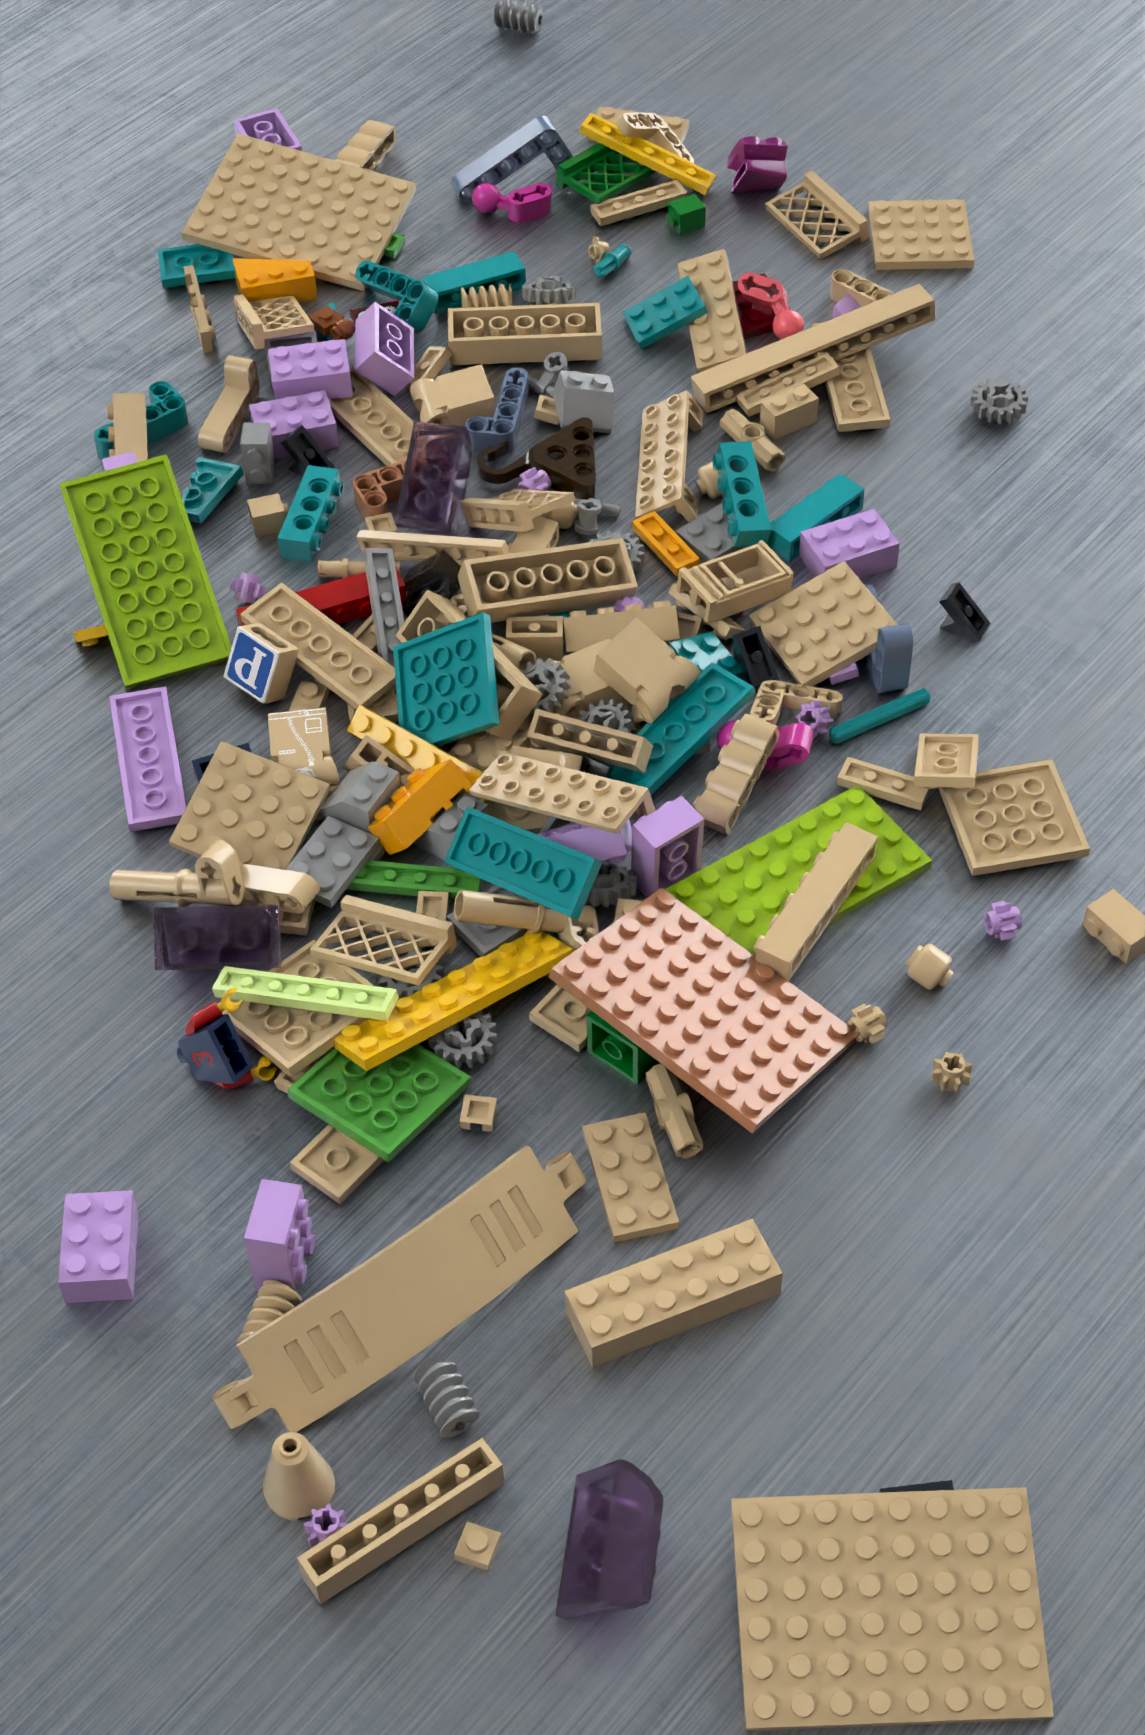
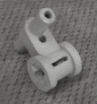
(547, 382)
(589, 512)

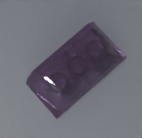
(435, 478)
(217, 937)
(610, 1541)

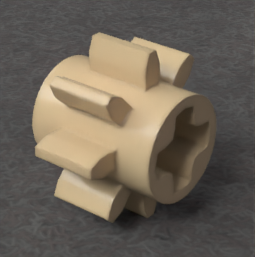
(868, 1023)
(951, 1072)

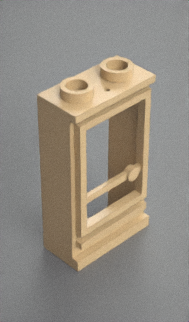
(721, 603)

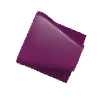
(758, 164)

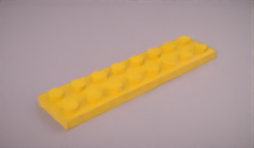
(452, 999)

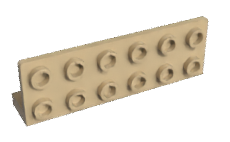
(664, 456)
(562, 792)

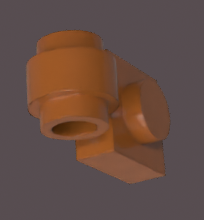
(329, 321)

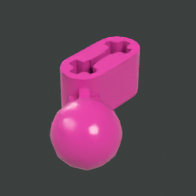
(521, 204)
(791, 748)

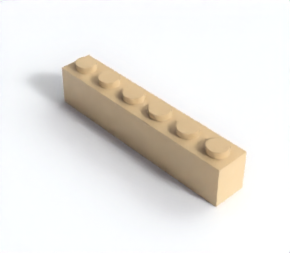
(816, 900)
(401, 1520)

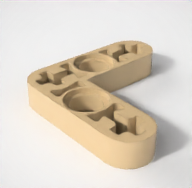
(653, 126)
(778, 694)

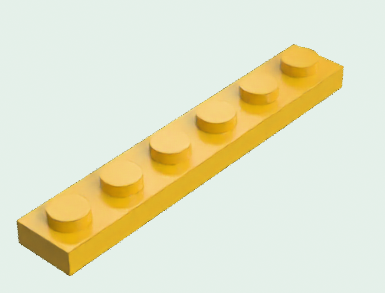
(648, 154)
(405, 744)

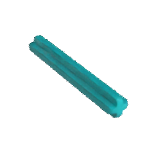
(879, 715)

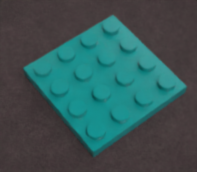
(448, 681)

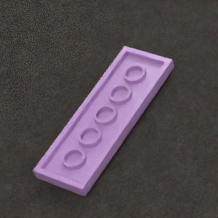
(148, 758)

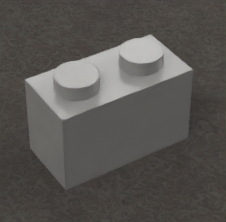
(257, 453)

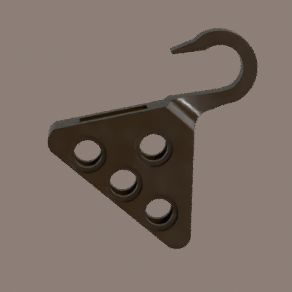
(555, 456)

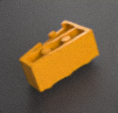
(275, 278)
(417, 804)

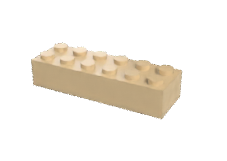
(524, 333)
(548, 580)
(514, 691)
(672, 1292)

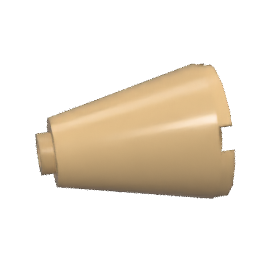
(297, 1478)

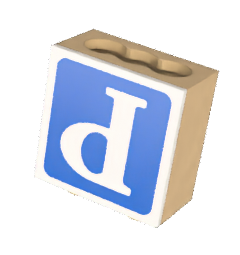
(261, 663)

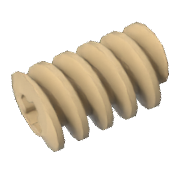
(485, 299)
(272, 1302)

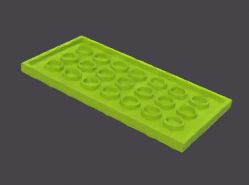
(146, 571)
(753, 882)

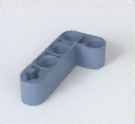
(507, 417)

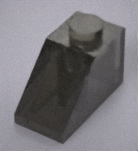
(431, 569)

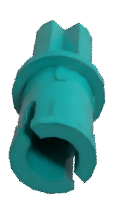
(612, 261)

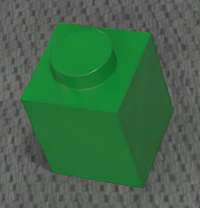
(686, 214)

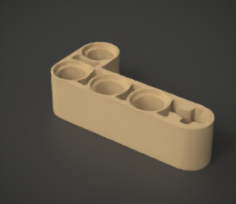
(231, 406)
(277, 887)

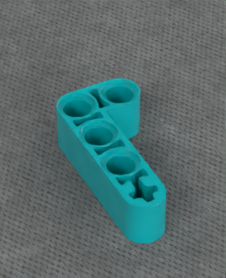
(415, 297)
(163, 416)

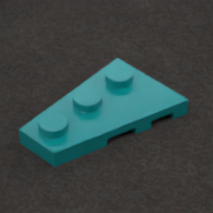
(209, 486)

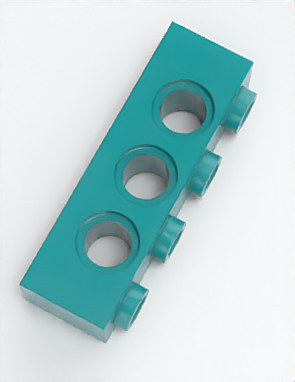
(742, 493)
(310, 513)

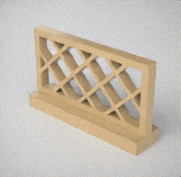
(832, 206)
(271, 318)
(513, 509)
(391, 925)

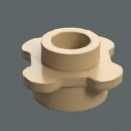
(598, 249)

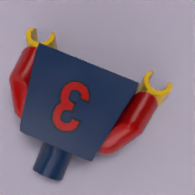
(216, 1049)

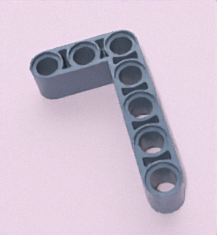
(511, 155)
(893, 656)

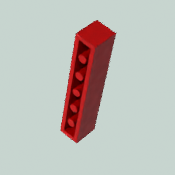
(341, 599)

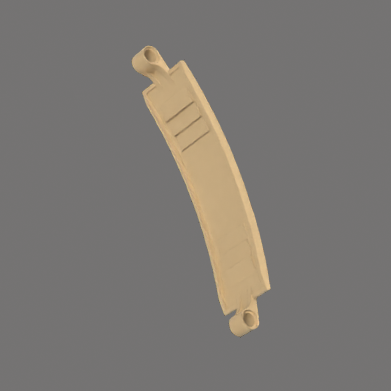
(405, 1294)

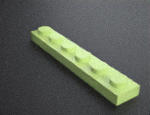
(307, 993)

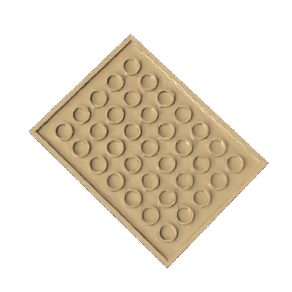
(298, 207)
(889, 1609)

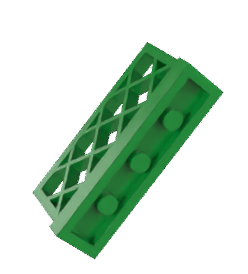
(598, 159)

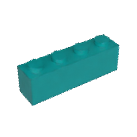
(493, 271)
(829, 503)

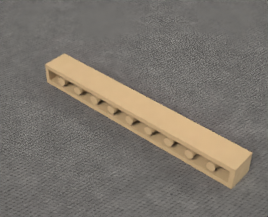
(837, 336)

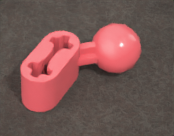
(786, 321)

